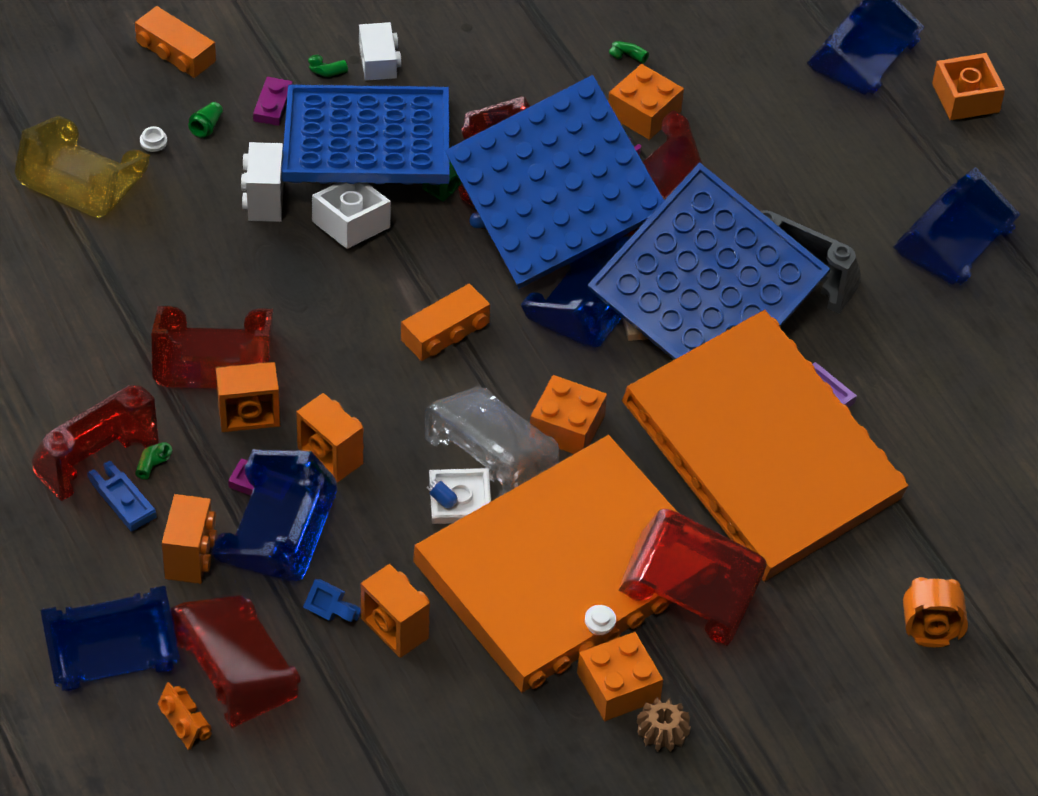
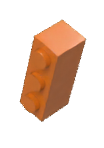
(175, 41)
(445, 322)

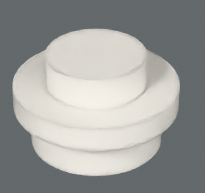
(153, 139)
(600, 619)

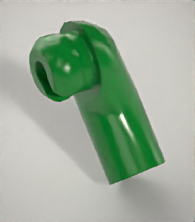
(630, 49)
(327, 70)
(151, 457)

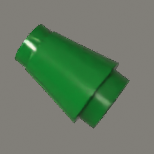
(204, 121)

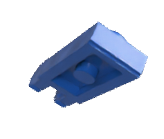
(123, 496)

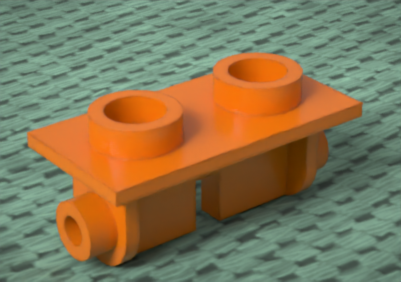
(176, 706)

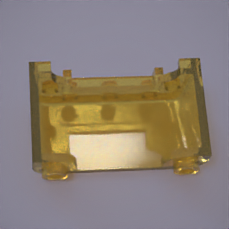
(72, 174)

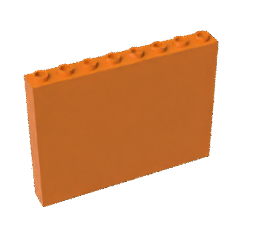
(765, 443)
(545, 556)

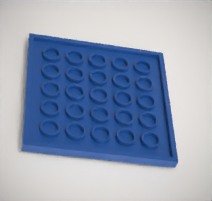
(366, 134)
(555, 181)
(705, 267)

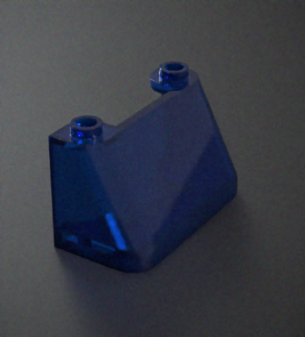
(866, 44)
(958, 228)
(572, 307)
(282, 516)
(110, 639)

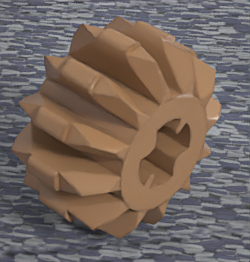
(663, 724)

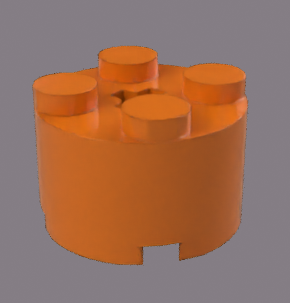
(935, 611)

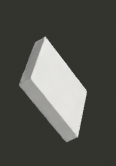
(469, 485)

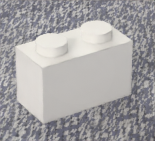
(378, 51)

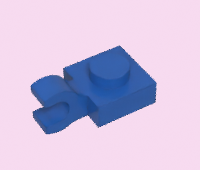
(327, 602)

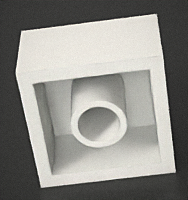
(263, 182)
(351, 212)

